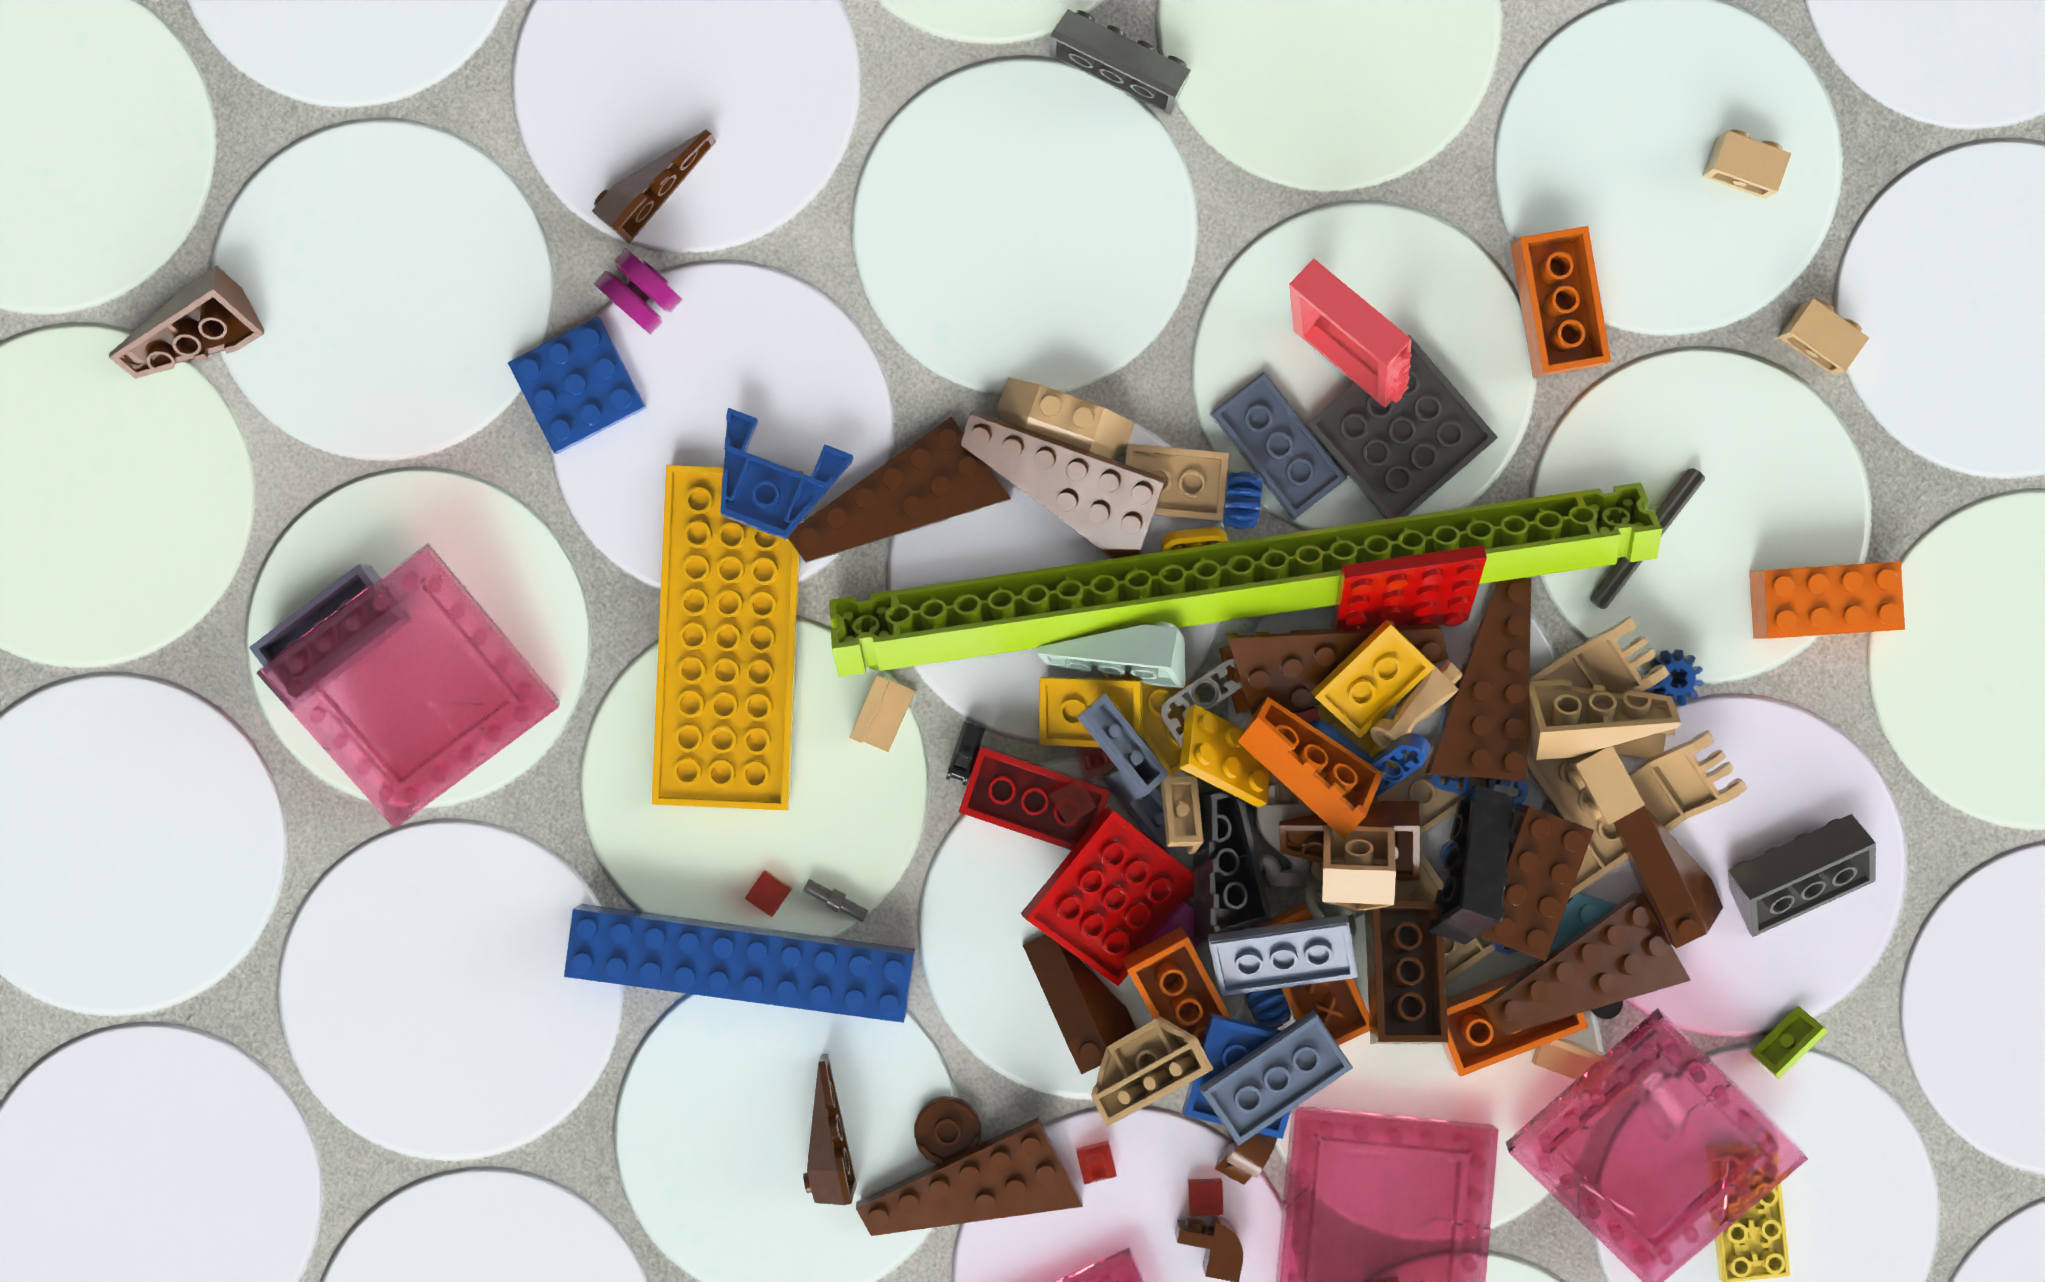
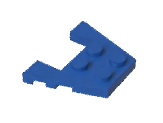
(766, 492)

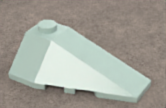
(1144, 651)

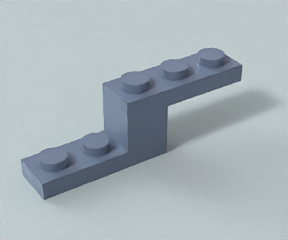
(1135, 768)

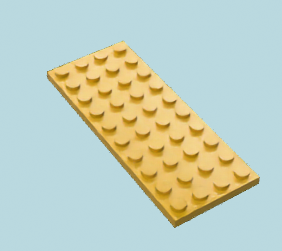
(722, 654)

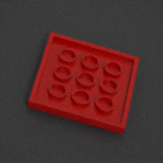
(1410, 589)
(1110, 895)

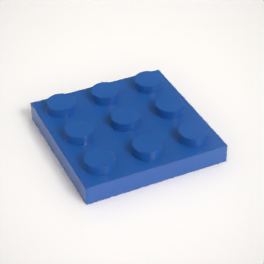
(577, 385)
(1224, 1044)

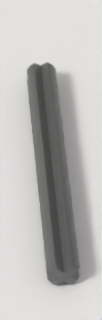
(1666, 515)

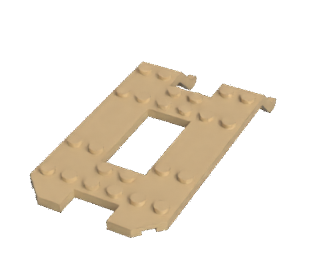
(1668, 783)

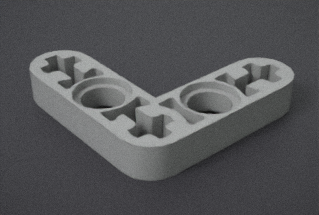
(1187, 697)

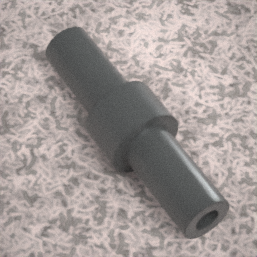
(835, 900)

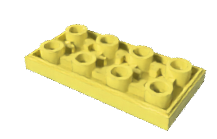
(1755, 1243)

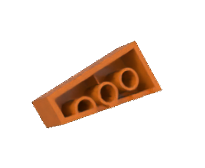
(1312, 766)

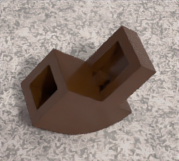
(1246, 1159)
(1223, 1247)

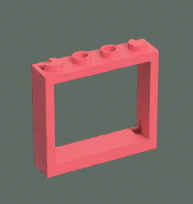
(1350, 333)

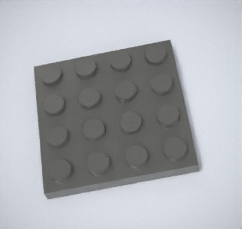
(1408, 447)

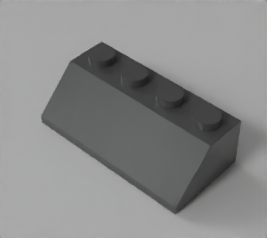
(1118, 60)
(1803, 874)

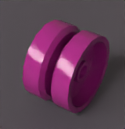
(638, 291)

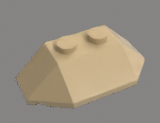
(1064, 418)
(1146, 1068)

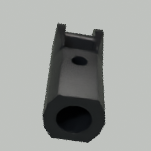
(967, 747)

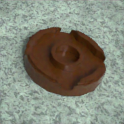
(946, 1128)

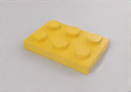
(1373, 679)
(1066, 697)
(1216, 756)

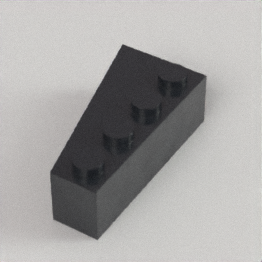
(1475, 866)
(1226, 869)

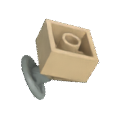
(1355, 873)

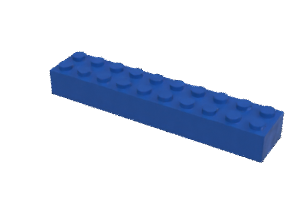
(739, 962)

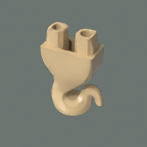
(1417, 704)

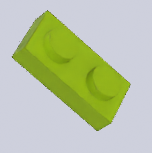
(1788, 1042)

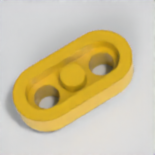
(1193, 538)

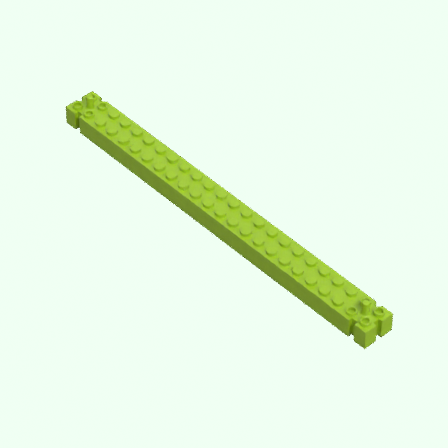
(1228, 578)

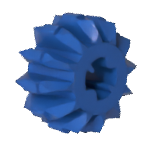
(1242, 500)
(1685, 676)
(1268, 1007)

